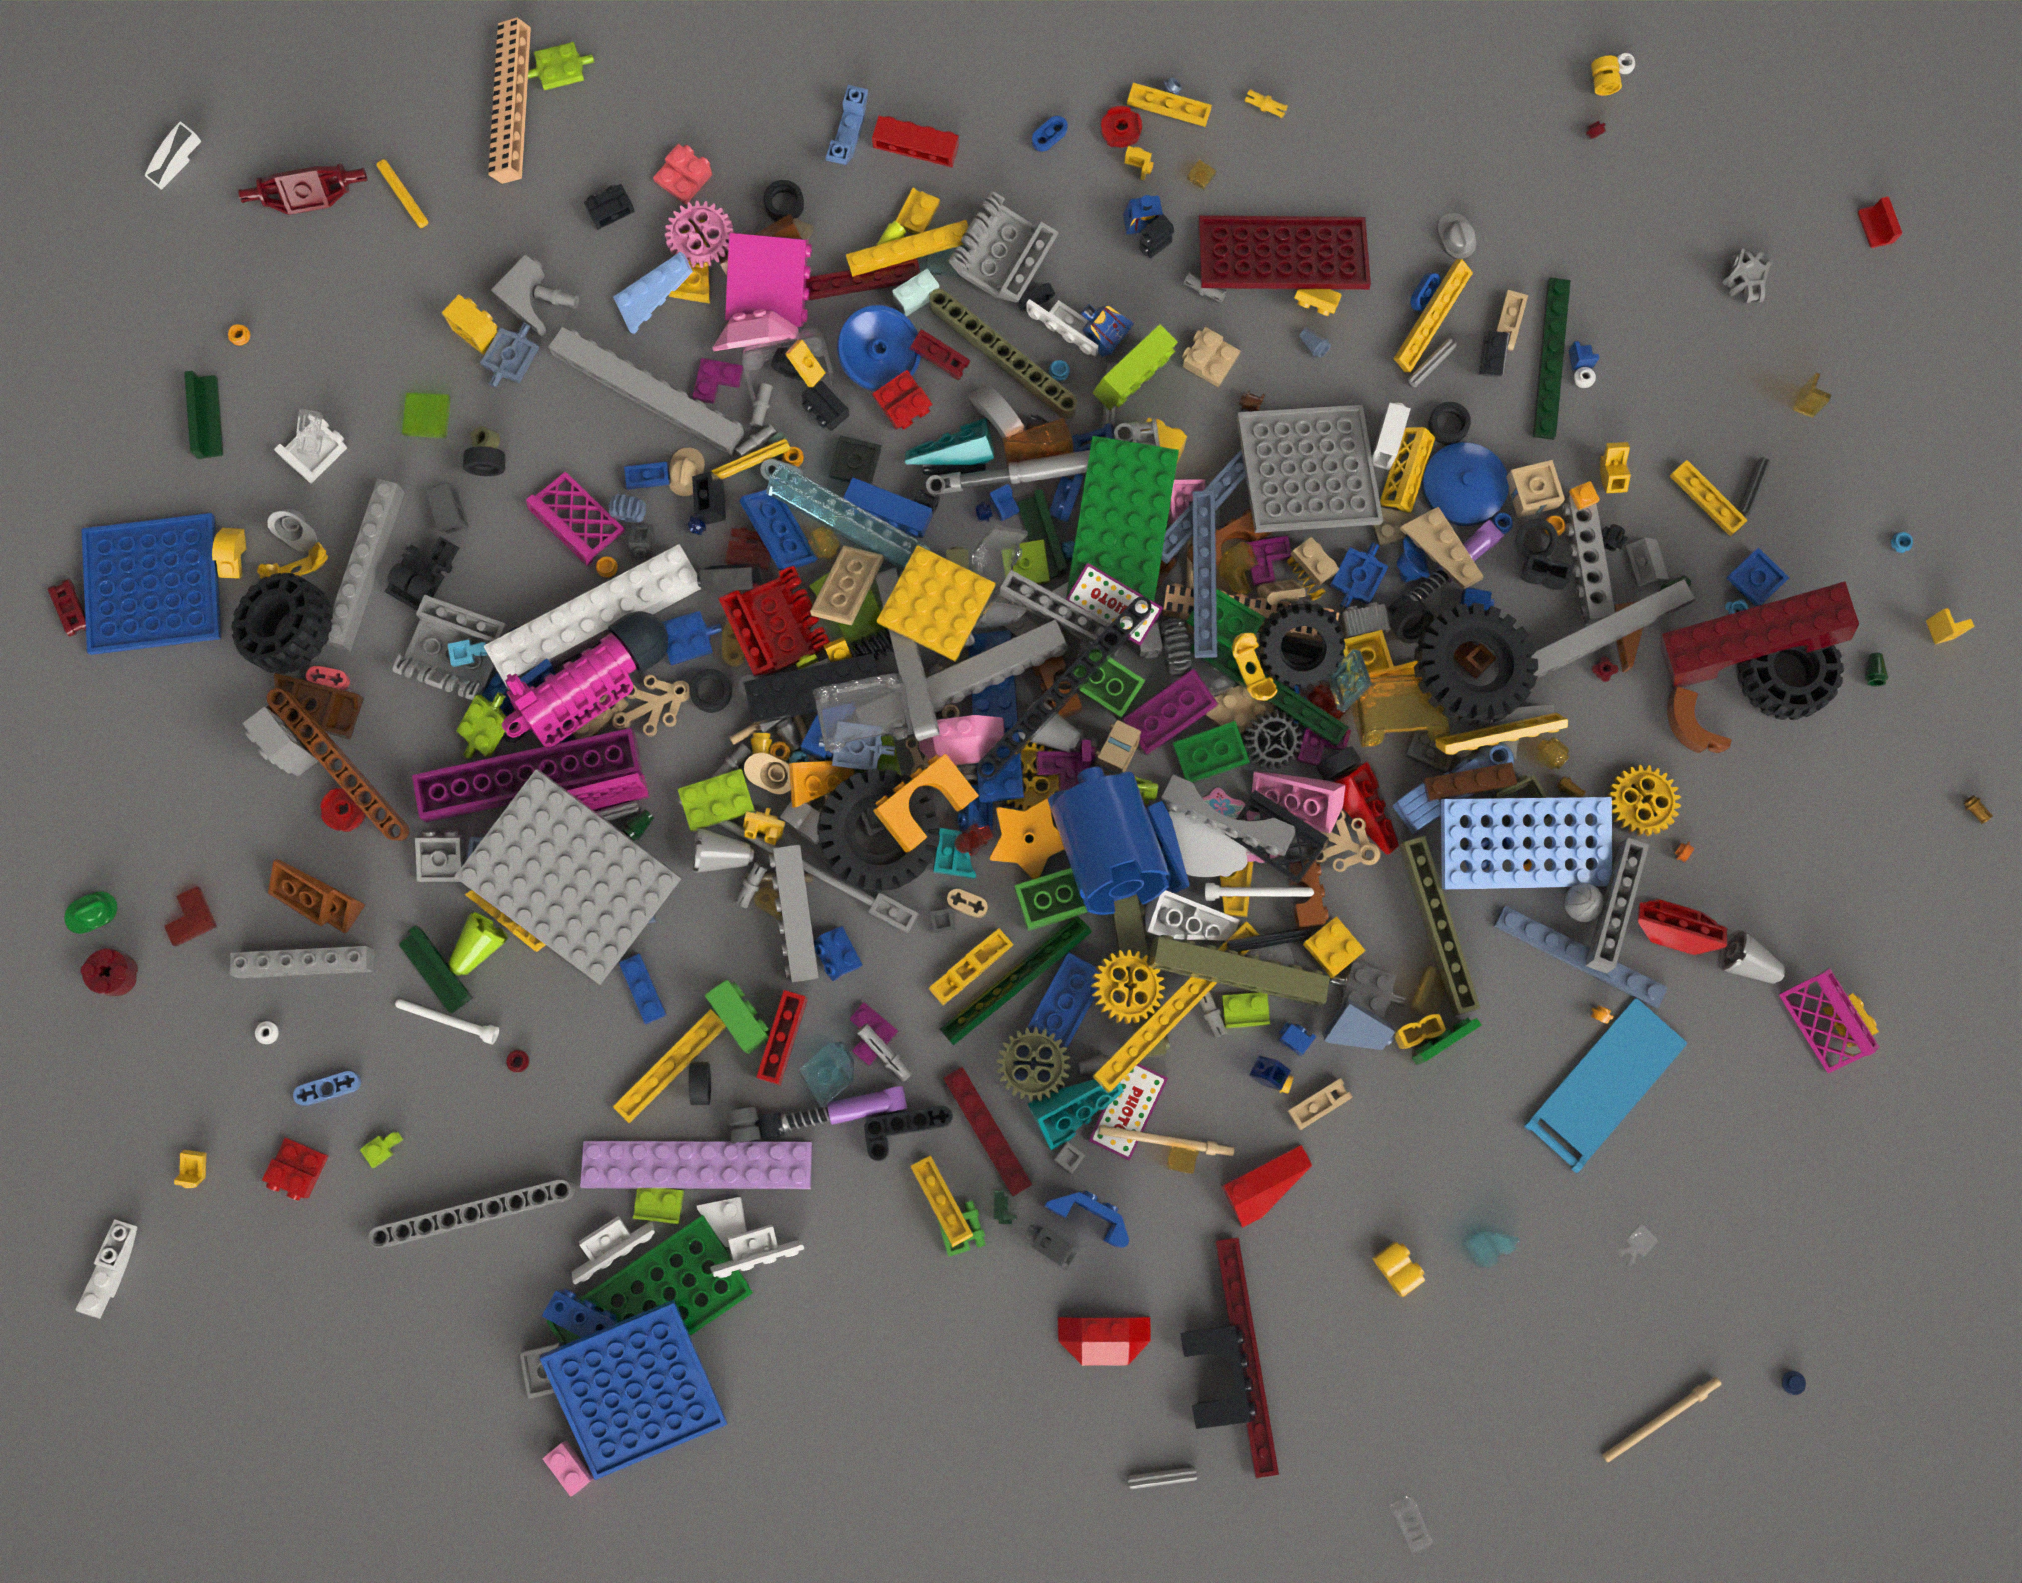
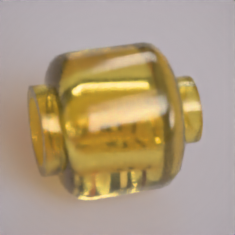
(824, 543)
(1552, 753)

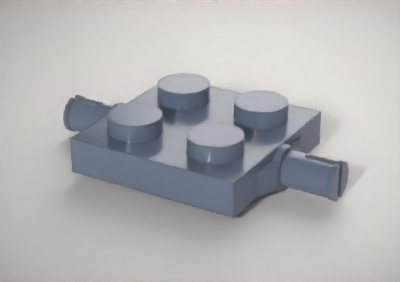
(509, 355)
(861, 753)

